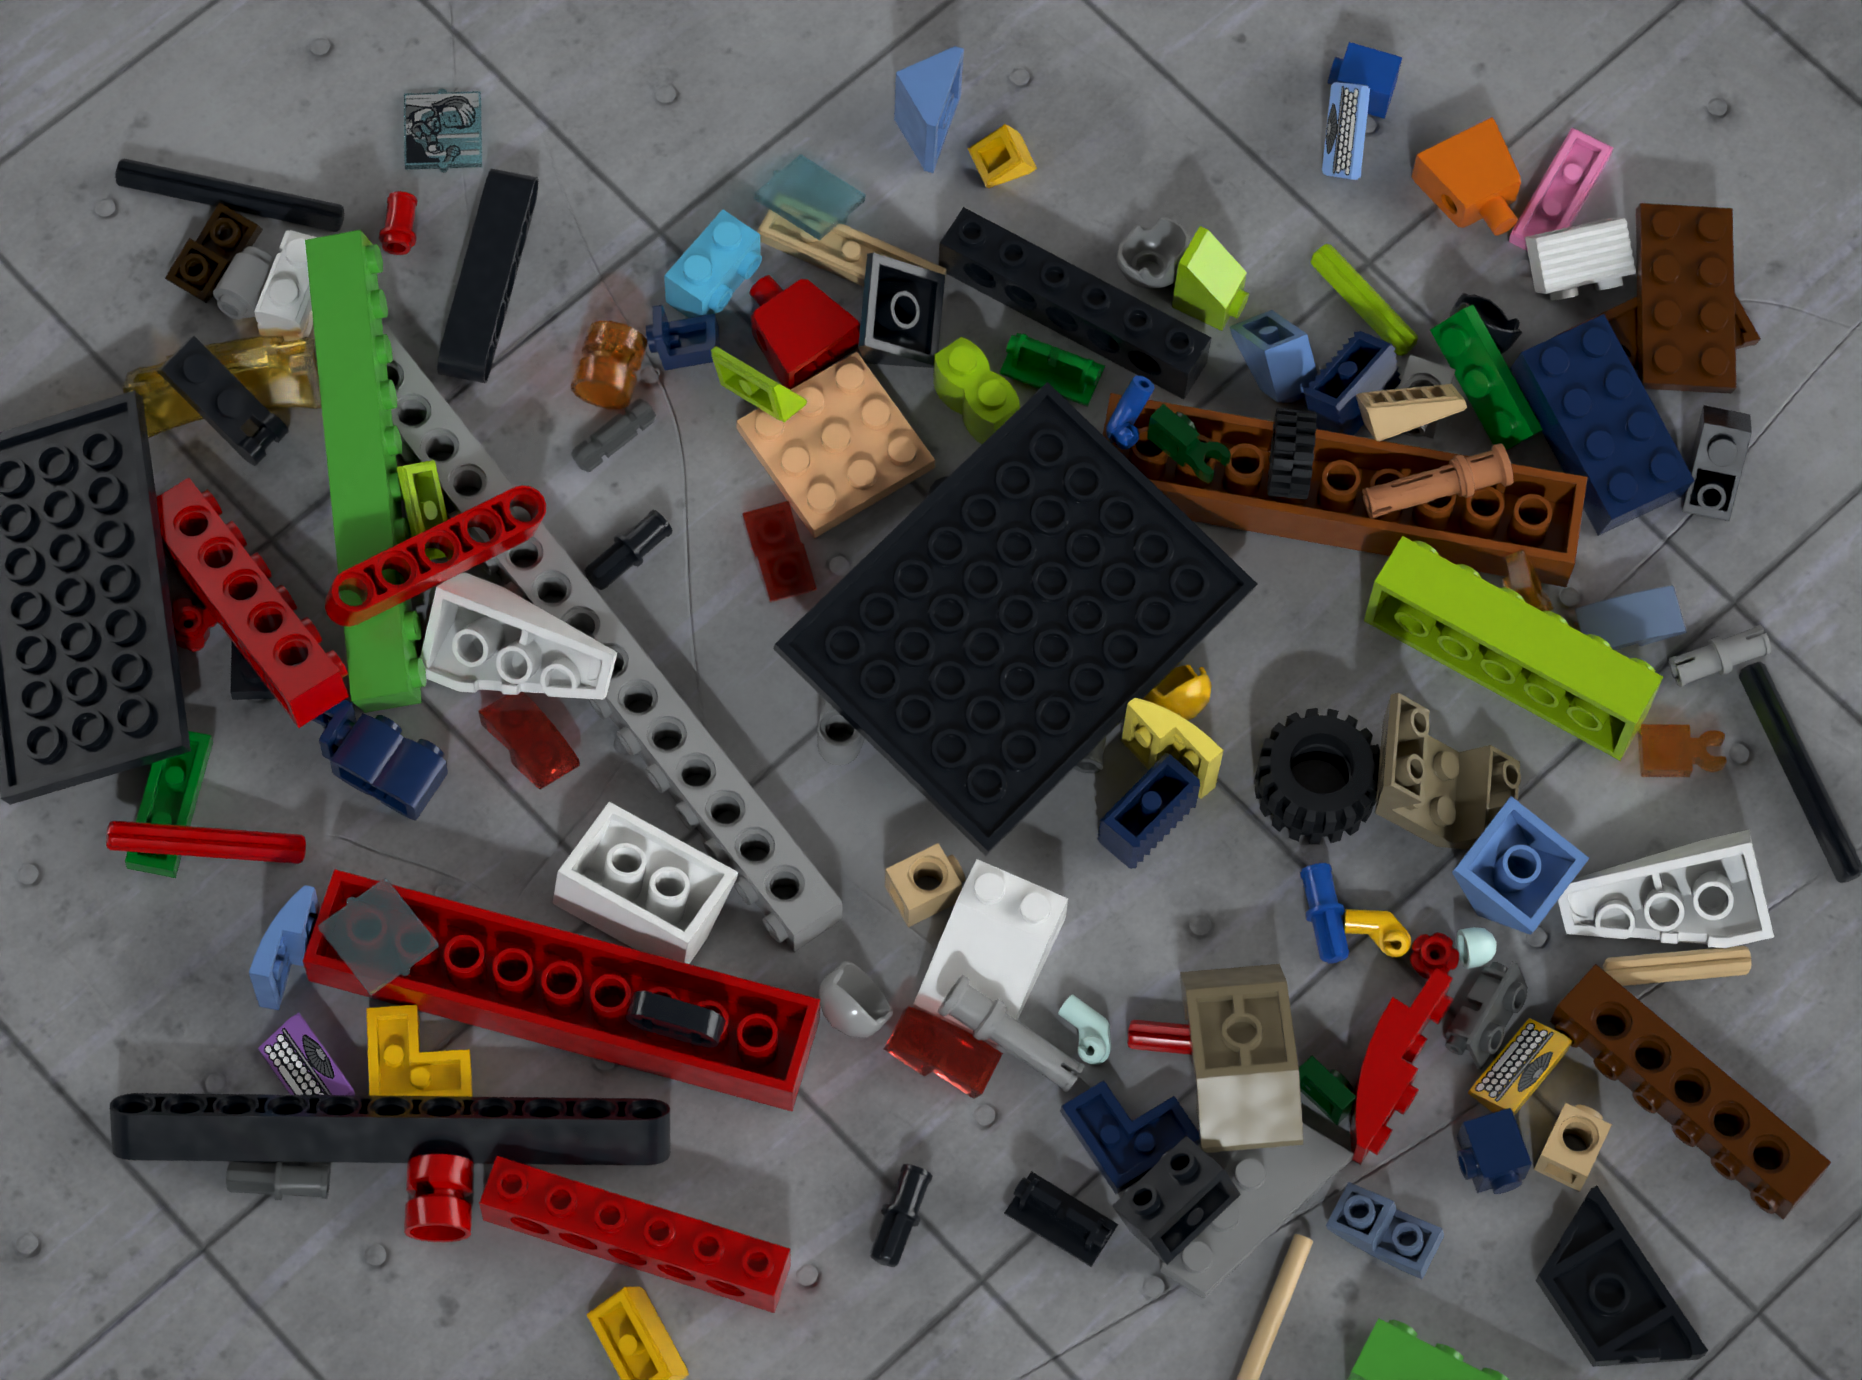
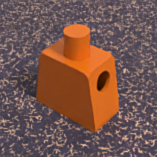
(1471, 177)

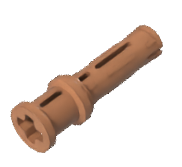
(1459, 477)

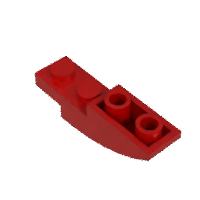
(1385, 1076)

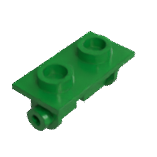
(1040, 363)

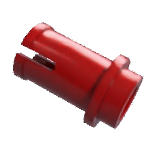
(398, 232)

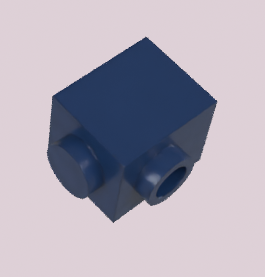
(1493, 1152)

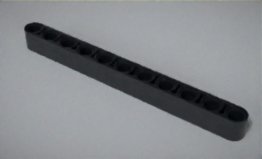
(389, 1128)

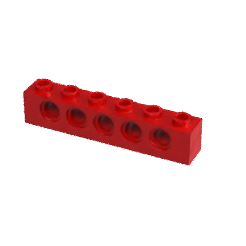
(300, 689)
(635, 1234)

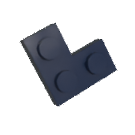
(1124, 1147)

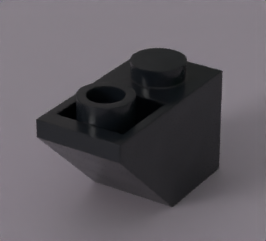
(1717, 462)

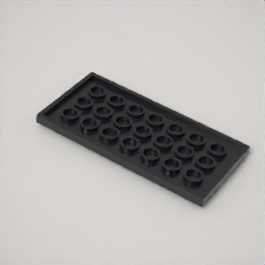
(83, 603)

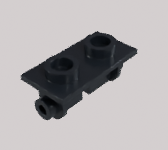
(1060, 1218)

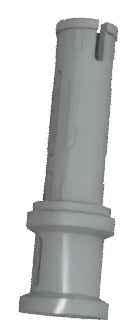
(990, 1021)

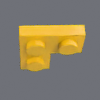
(398, 1065)

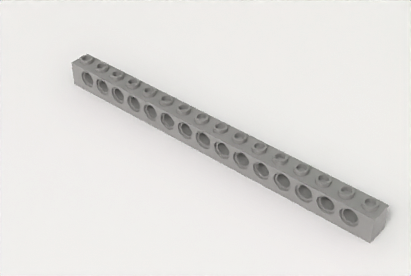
(793, 919)

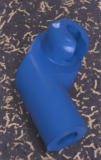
(1120, 426)

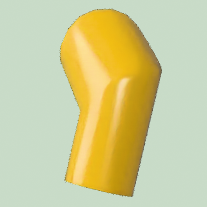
(1381, 927)

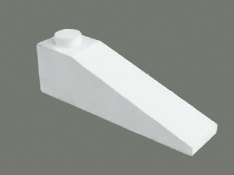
(501, 642)

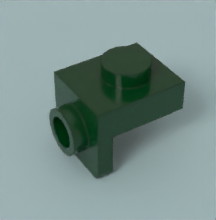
(1326, 1089)

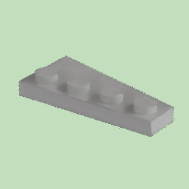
(1271, 1189)

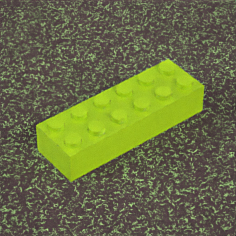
(1512, 647)

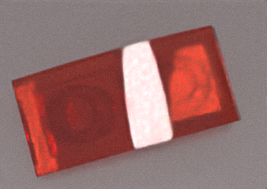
(778, 552)
(530, 737)
(942, 1048)

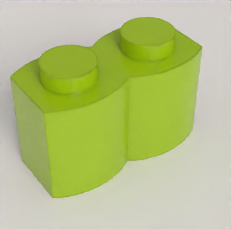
(970, 388)

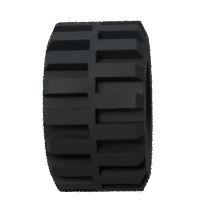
(1325, 740)

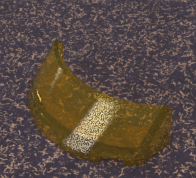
(269, 367)

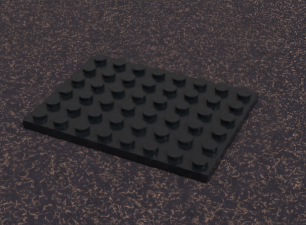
(1015, 618)

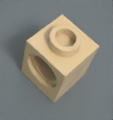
(916, 903)
(1563, 1163)

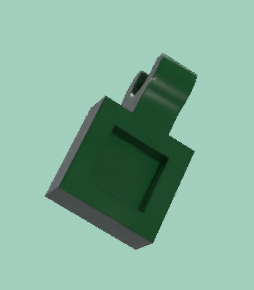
(1180, 440)

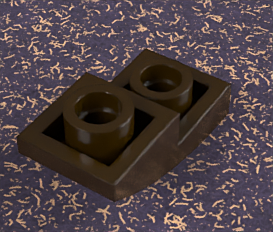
(207, 258)

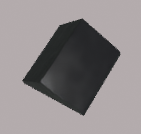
(900, 313)

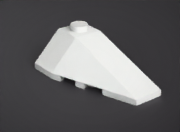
(1685, 894)

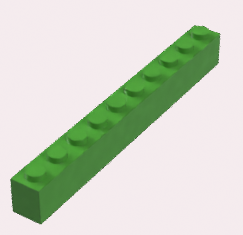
(363, 458)

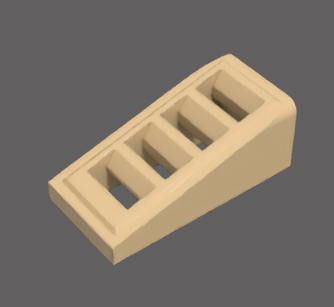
(1401, 410)

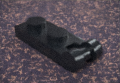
(222, 400)

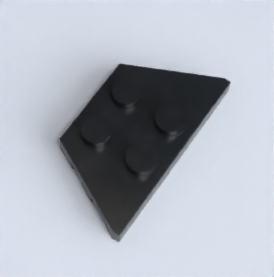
(1613, 1294)

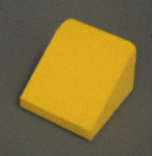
(1002, 156)

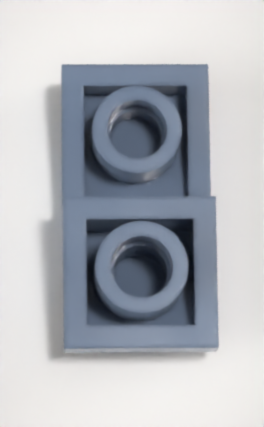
(1634, 618)
(1384, 1231)

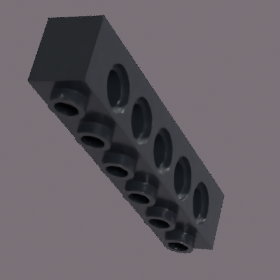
(1074, 303)

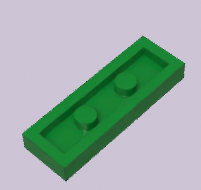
(1486, 378)
(171, 800)

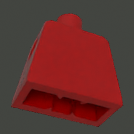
(800, 329)

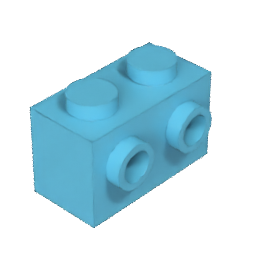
(713, 267)

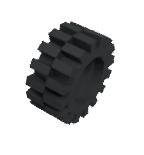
(1292, 453)

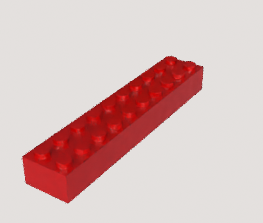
(577, 995)

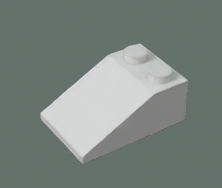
(995, 939)

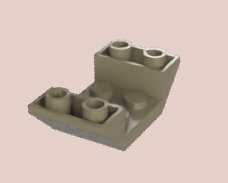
(1432, 787)
(1243, 1058)

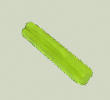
(1364, 299)

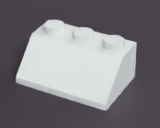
(643, 886)

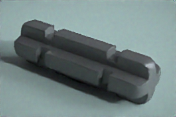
(613, 435)

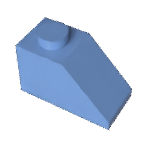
(1276, 355)

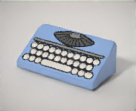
(1345, 130)

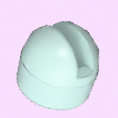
(1475, 946)

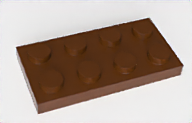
(1685, 298)

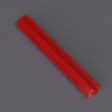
(205, 842)

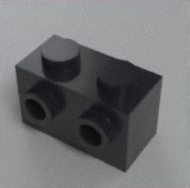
(1176, 1200)

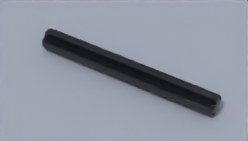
(231, 194)
(1801, 772)

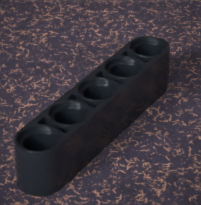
(487, 276)

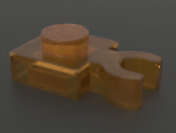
(1525, 581)
(1671, 751)

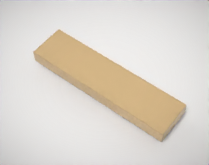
(838, 252)

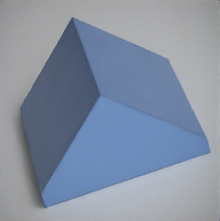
(927, 103)
(1517, 868)

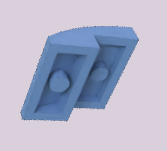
(283, 946)

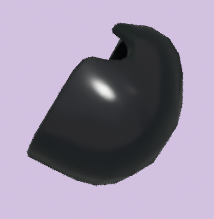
(1502, 330)

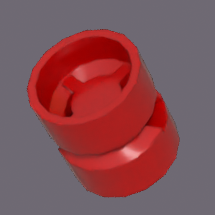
(439, 1201)

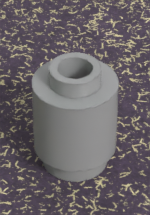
(243, 283)

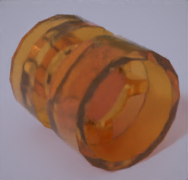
(609, 365)

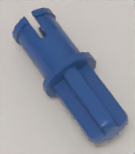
(1325, 912)

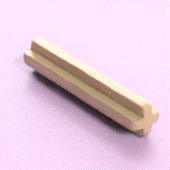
(1679, 965)

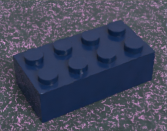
(1602, 423)

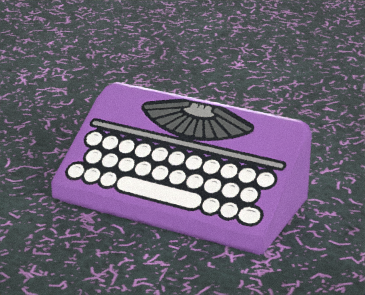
(302, 1061)

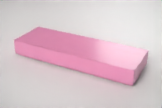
(1563, 187)

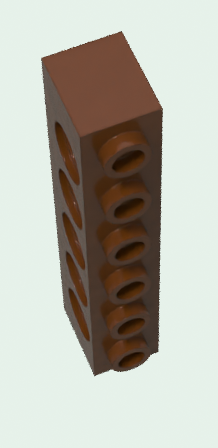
(1680, 1064)

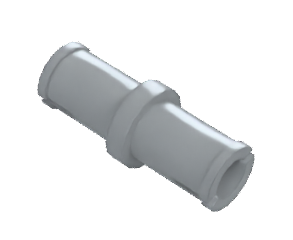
(1719, 655)

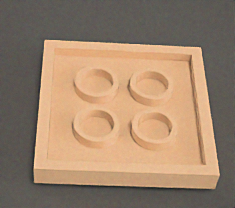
(839, 448)

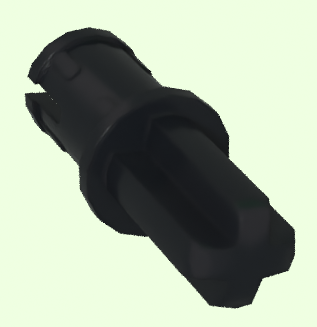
(628, 550)
(900, 1215)

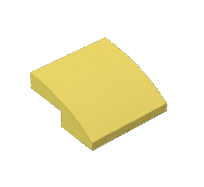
(1154, 730)

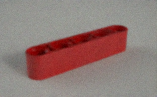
(421, 572)

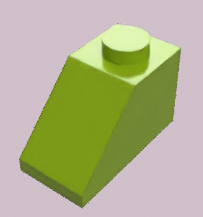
(1209, 282)

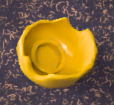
(1183, 692)

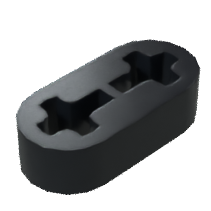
(675, 1019)

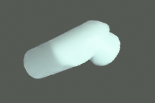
(1092, 1030)

